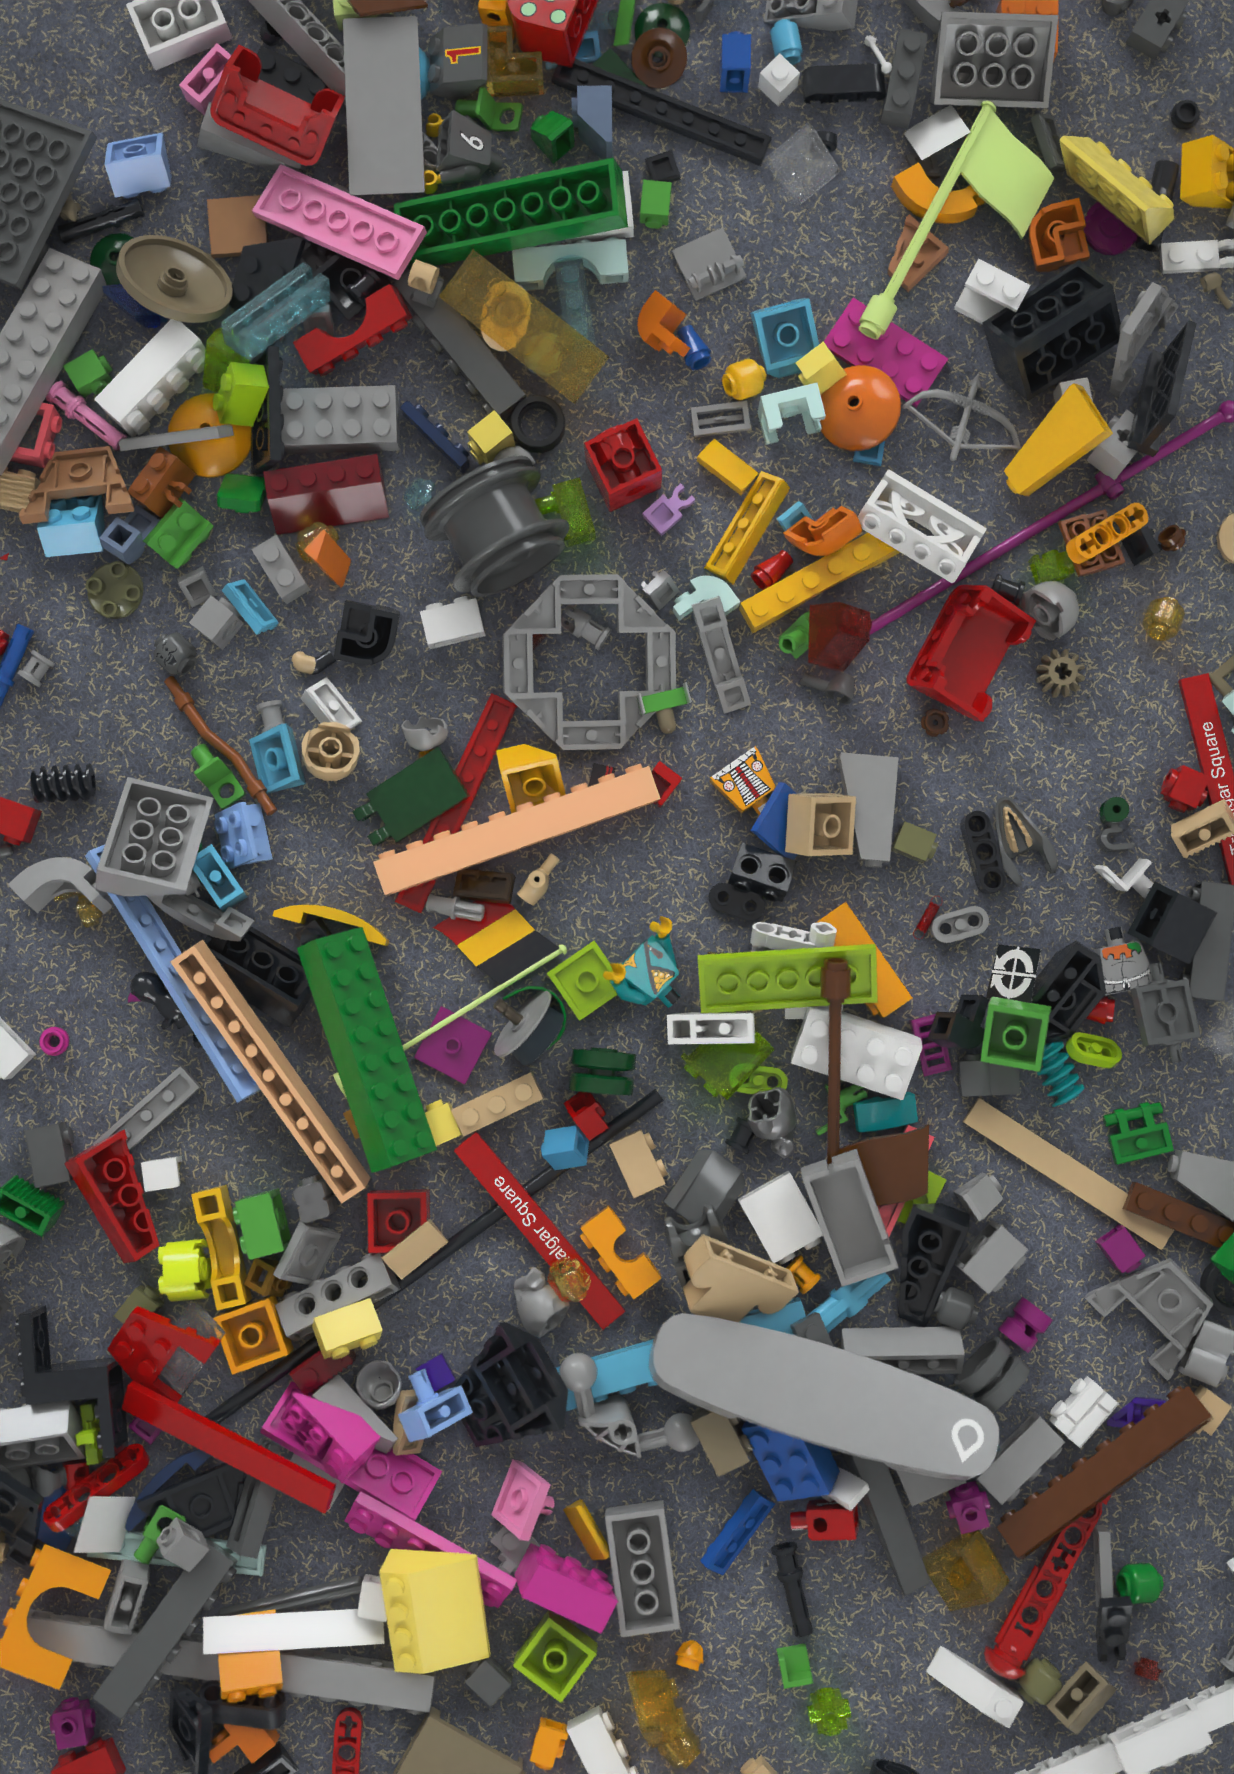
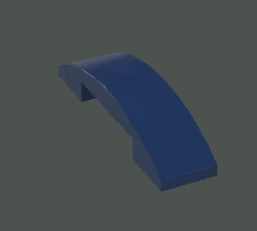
(194, 1457)

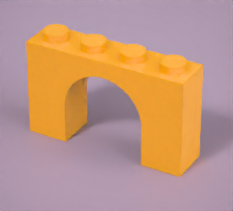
(51, 1570)

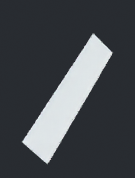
(289, 1631)

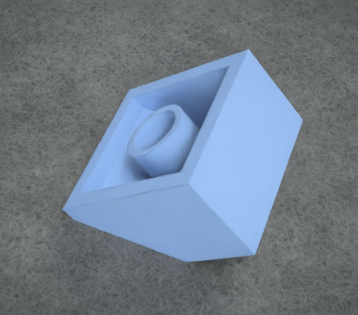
(138, 165)

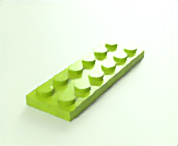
(781, 978)

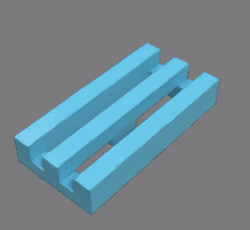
(250, 606)

